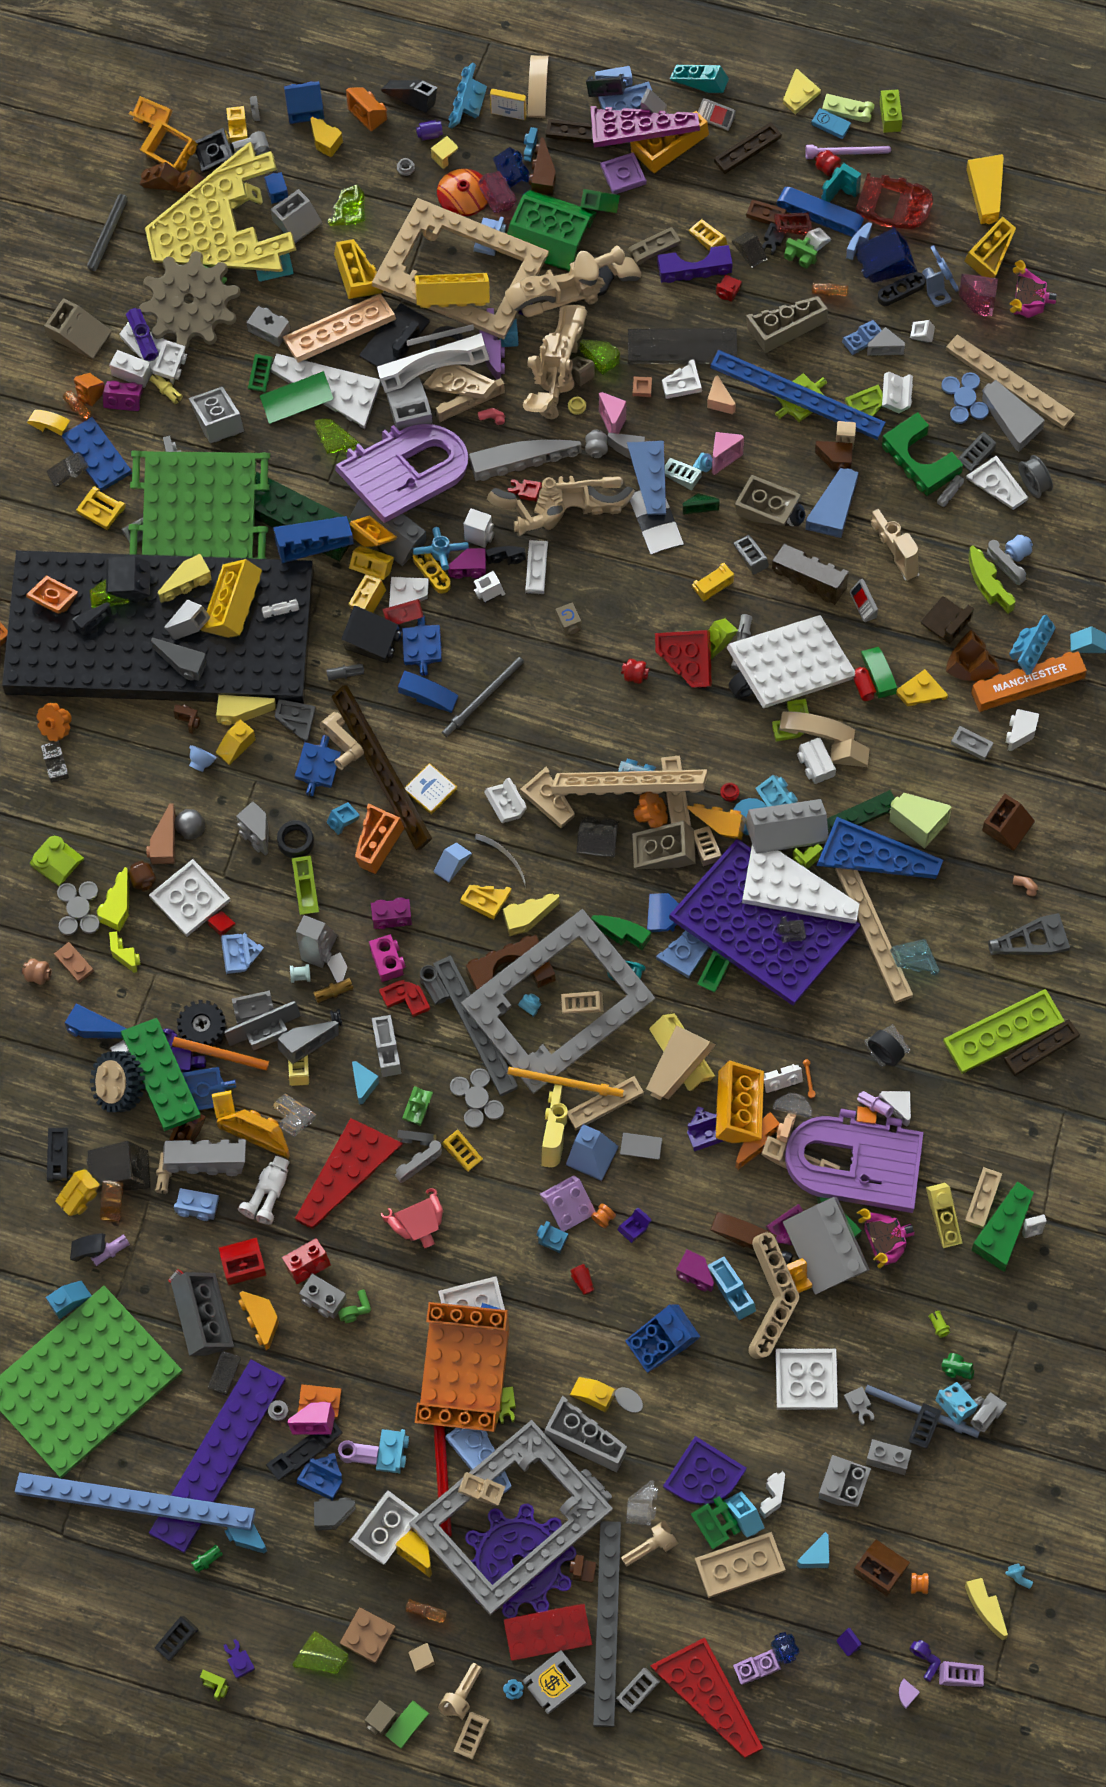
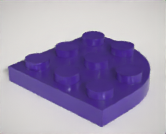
(703, 1474)

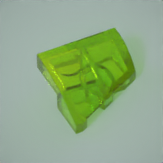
(349, 207)
(333, 436)
(320, 1655)

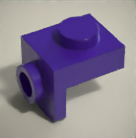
(635, 1225)

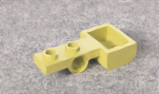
(554, 1131)

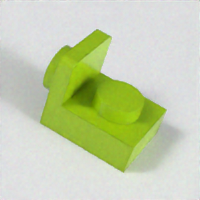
(810, 856)
(211, 1681)

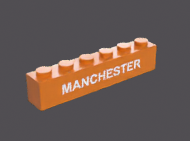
(1018, 685)

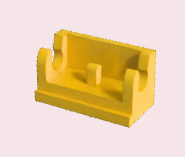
(713, 582)
(368, 593)

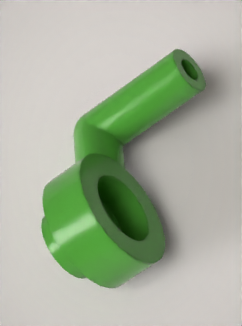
(350, 1313)

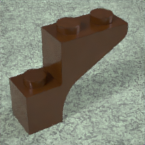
(168, 178)

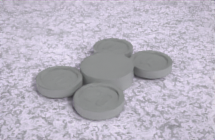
(78, 908)
(477, 1098)

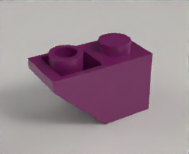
(469, 564)
(695, 1270)

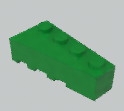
(1002, 1230)

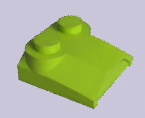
(56, 860)

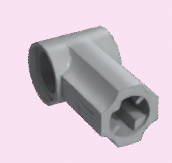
(258, 140)
(990, 1409)

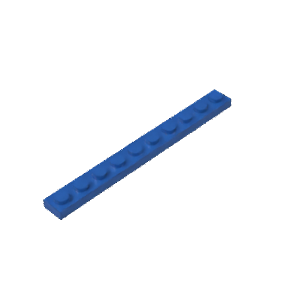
(796, 394)

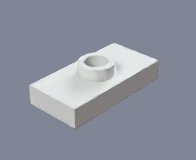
(1033, 1226)

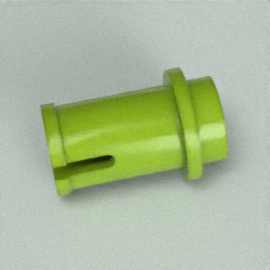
(940, 1326)

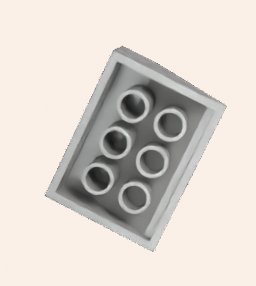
(826, 1244)

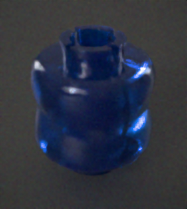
(785, 1647)

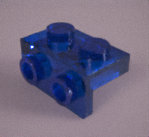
(511, 166)

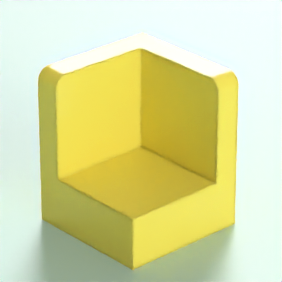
(442, 150)

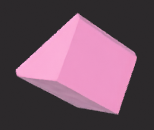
(612, 412)
(726, 450)

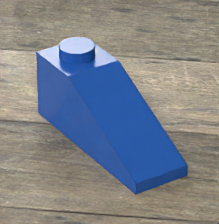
(91, 1025)

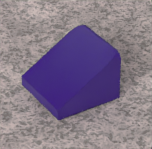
(849, 1642)

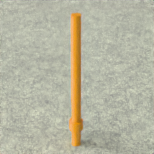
(602, 1089)

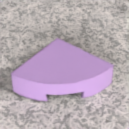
(907, 1693)

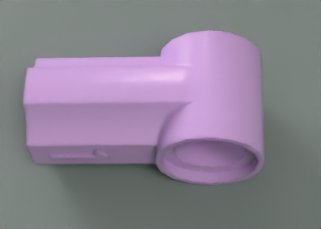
(361, 1453)

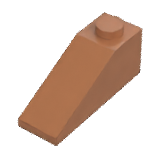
(163, 839)

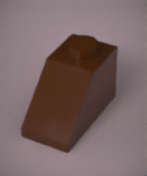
(835, 454)
(188, 1131)

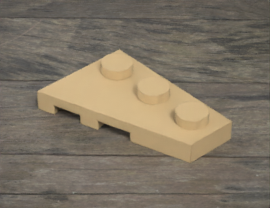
(540, 794)

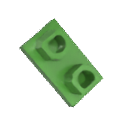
(802, 250)
(417, 1106)

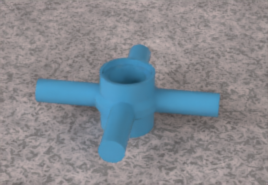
(440, 548)

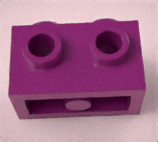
(391, 913)

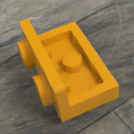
(150, 112)

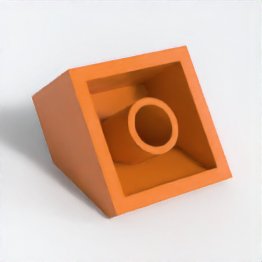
(366, 107)

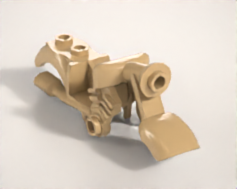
(553, 366)

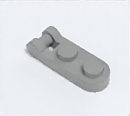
(1005, 563)
(419, 1162)

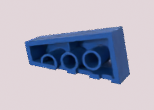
(312, 538)

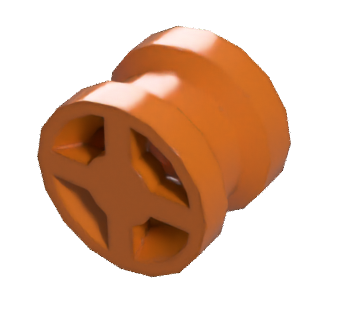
(603, 1215)
(919, 1583)

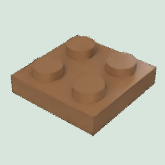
(367, 1635)

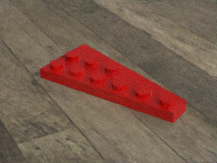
(348, 1166)
(703, 1685)

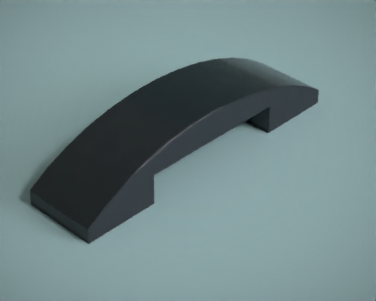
(301, 1453)

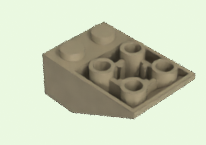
(76, 329)

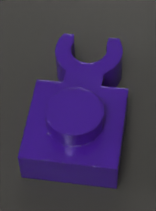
(240, 1661)

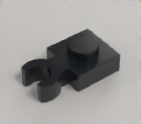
(773, 238)

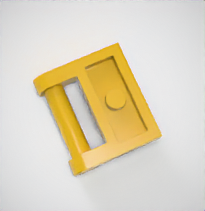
(97, 512)

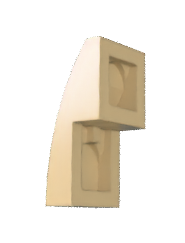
(481, 1489)

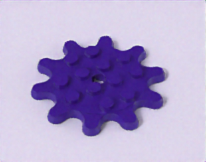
(518, 1538)

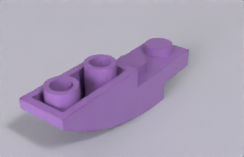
(494, 352)

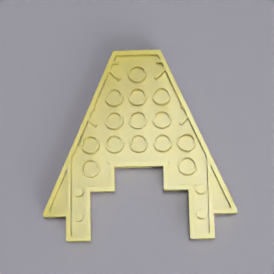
(207, 224)

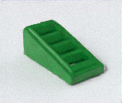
(260, 359)

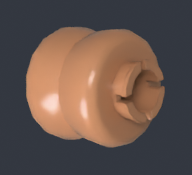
(36, 971)

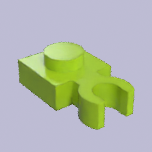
(507, 1403)

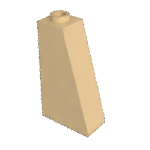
(678, 1061)

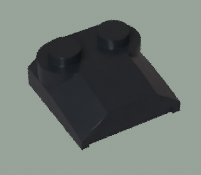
(214, 150)

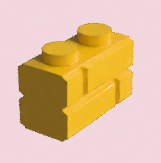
(77, 1193)

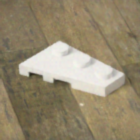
(474, 1294)

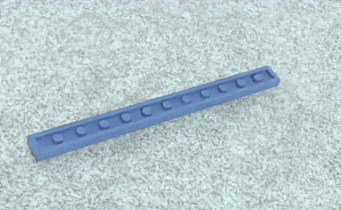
(135, 1501)

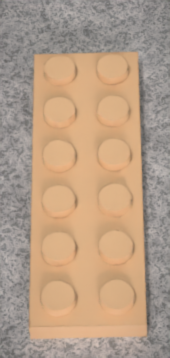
(339, 328)

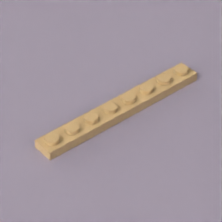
(1015, 384)
(875, 935)

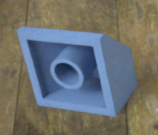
(591, 1153)

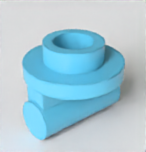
(704, 462)
(530, 1004)

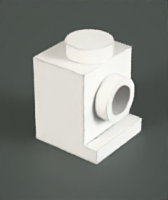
(488, 587)

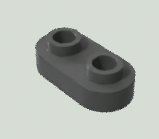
(408, 1136)

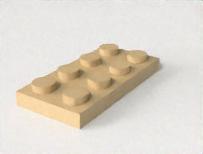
(740, 1565)

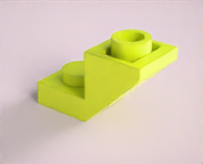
(124, 956)

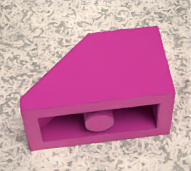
(313, 1419)

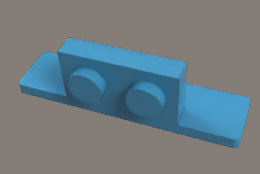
(469, 97)
(1032, 644)

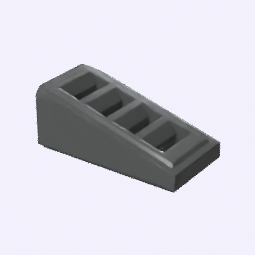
(985, 443)
(756, 564)

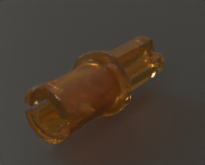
(829, 289)
(77, 405)
(426, 1611)

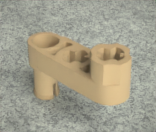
(333, 728)

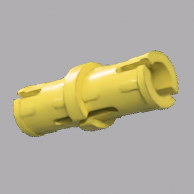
(166, 388)

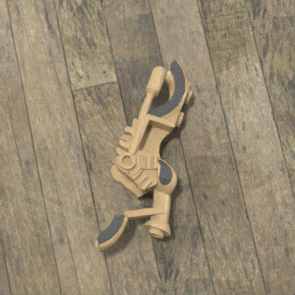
(578, 284)
(557, 497)

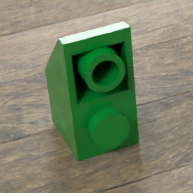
(600, 200)

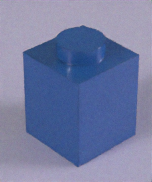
(276, 187)

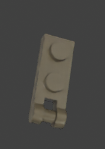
(654, 245)

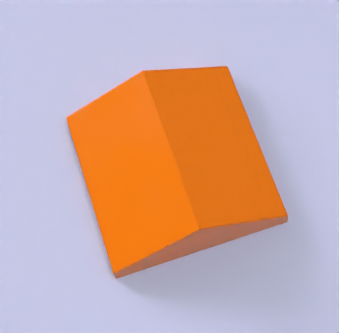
(52, 595)

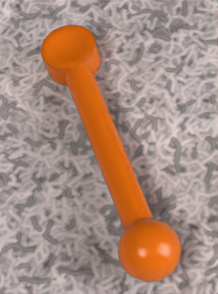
(811, 1094)

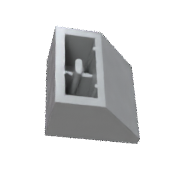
(296, 216)
(254, 827)
(844, 1482)

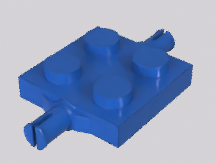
(422, 645)
(317, 765)
(204, 1084)

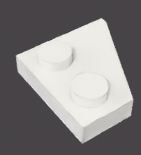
(682, 382)

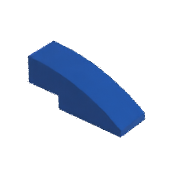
(427, 692)

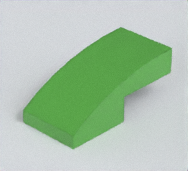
(407, 1724)

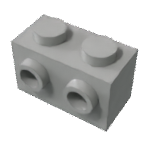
(322, 1297)

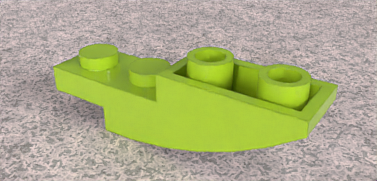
(984, 577)

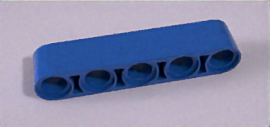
(820, 211)

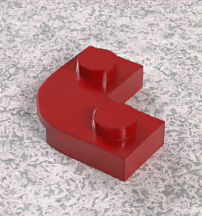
(408, 992)

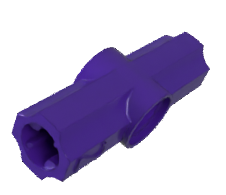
(139, 327)

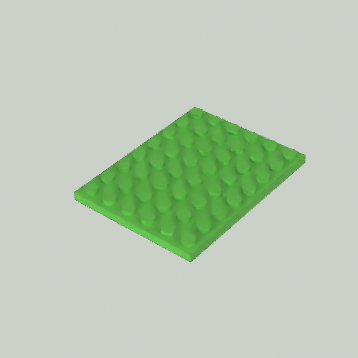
(84, 1381)

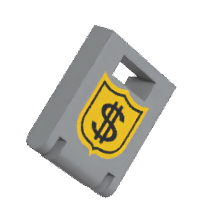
(551, 1684)

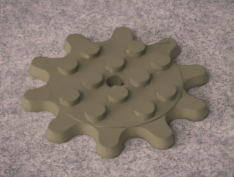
(194, 318)

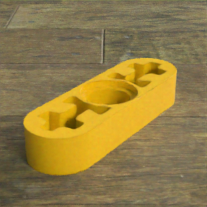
(431, 562)

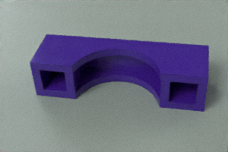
(673, 268)

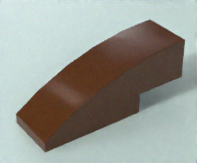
(737, 1230)

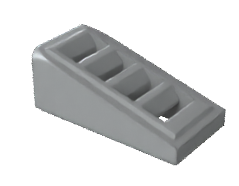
(644, 1672)

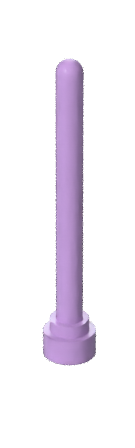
(812, 151)

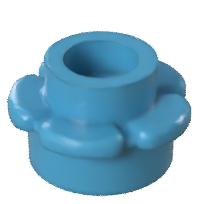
(513, 1694)

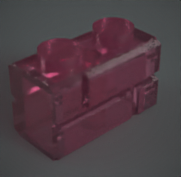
(497, 192)

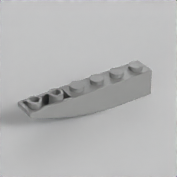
(519, 456)

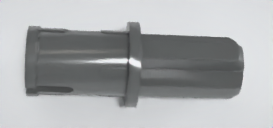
(345, 671)

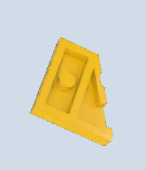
(921, 690)
(485, 899)

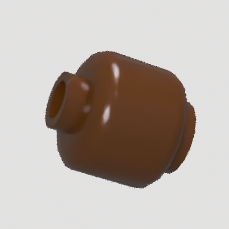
(141, 875)

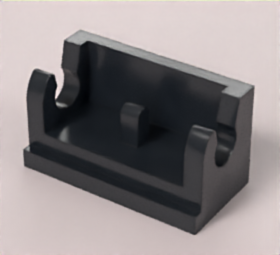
(605, 86)

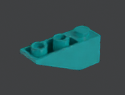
(702, 77)

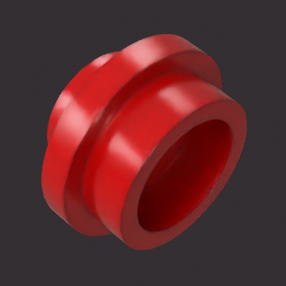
(729, 792)

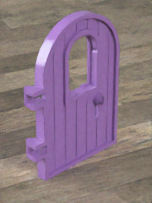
(385, 471)
(877, 1158)

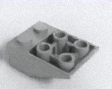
(409, 405)

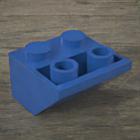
(304, 102)

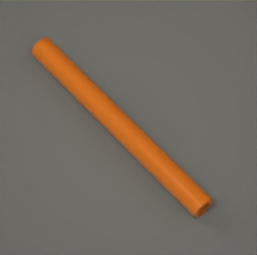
(220, 1053)

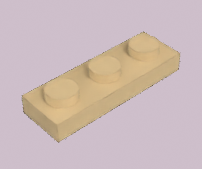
(983, 1198)

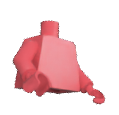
(417, 1220)

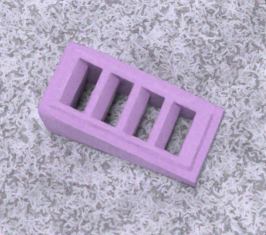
(952, 1681)

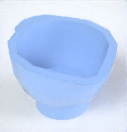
(200, 758)

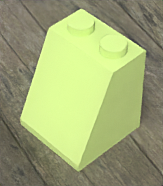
(919, 817)

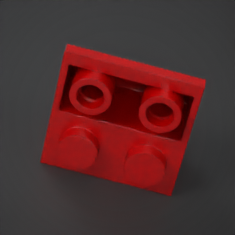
(242, 1261)

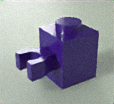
(187, 1061)

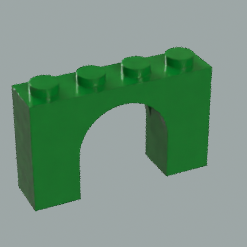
(926, 476)

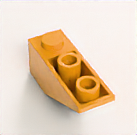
(725, 823)

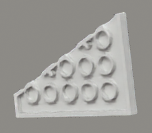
(787, 886)

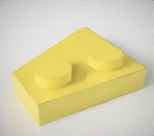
(800, 92)

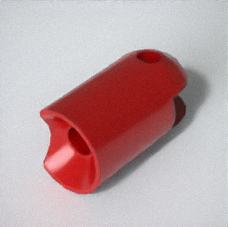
(864, 684)

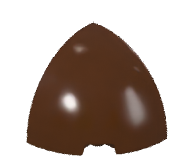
(971, 659)

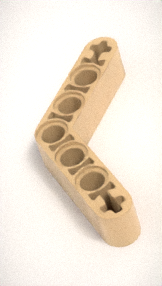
(778, 1290)

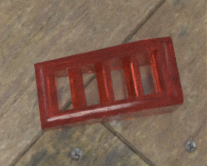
(802, 218)

